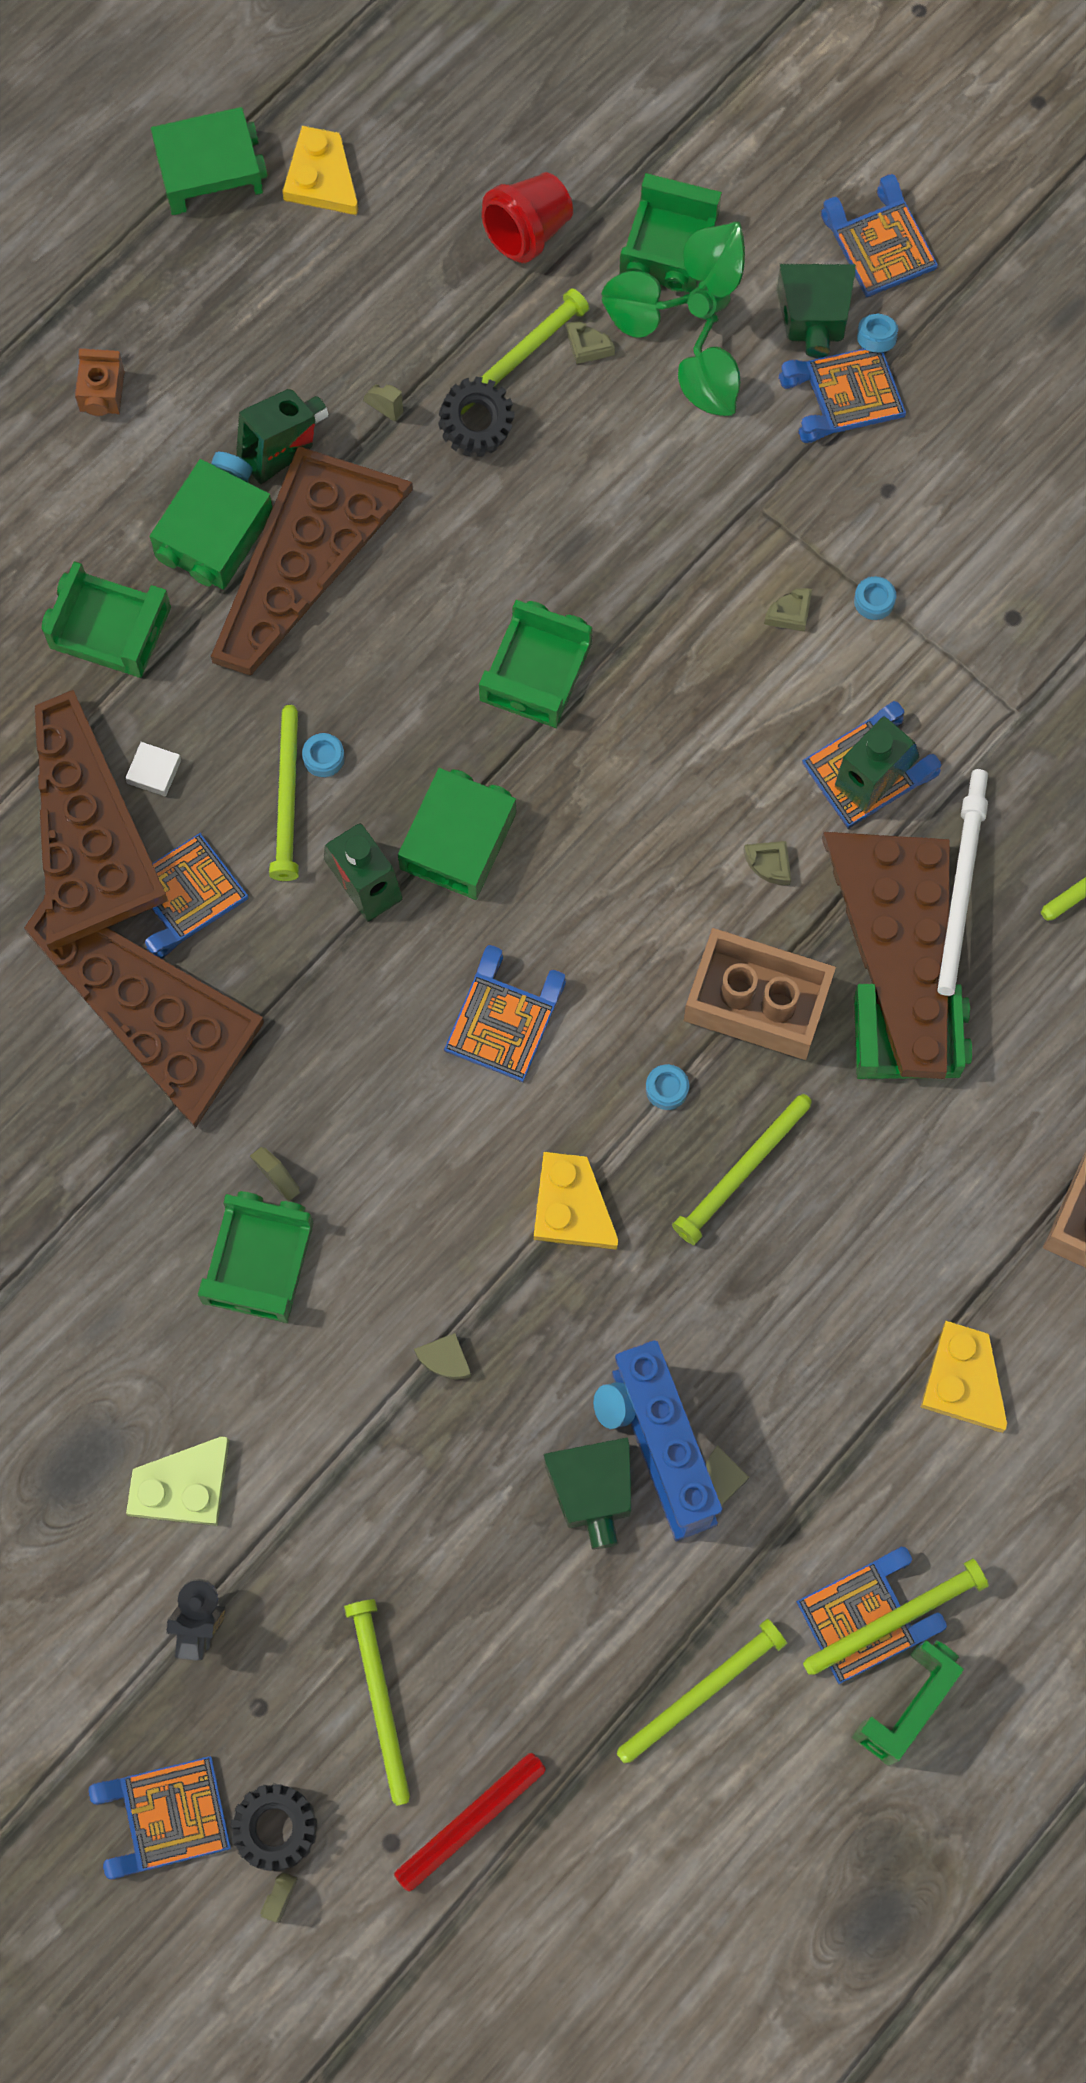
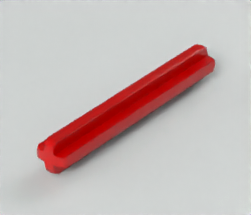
(469, 1822)

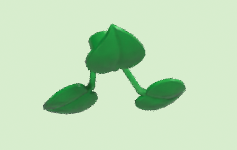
(717, 261)

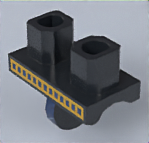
(195, 1619)

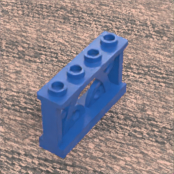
(667, 1442)

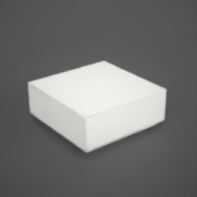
(153, 769)

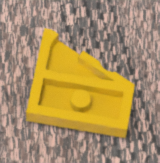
(320, 173)
(571, 1204)
(965, 1379)

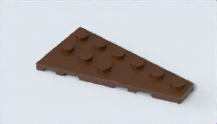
(311, 535)
(88, 839)
(900, 922)
(164, 1017)

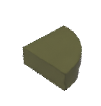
(588, 343)
(385, 400)
(790, 610)
(769, 861)
(275, 1173)
(444, 1358)
(725, 1474)
(278, 1900)

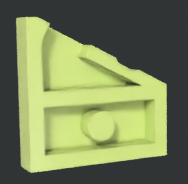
(181, 1485)

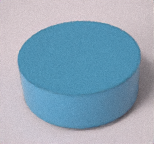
(877, 333)
(232, 465)
(875, 598)
(323, 755)
(667, 1087)
(613, 1405)

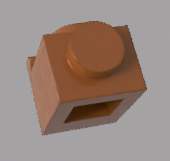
(99, 382)

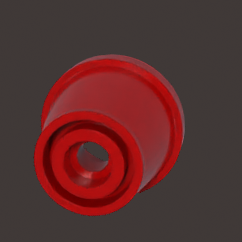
(526, 215)

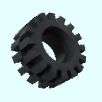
(486, 395)
(245, 1823)

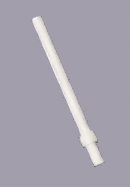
(973, 812)

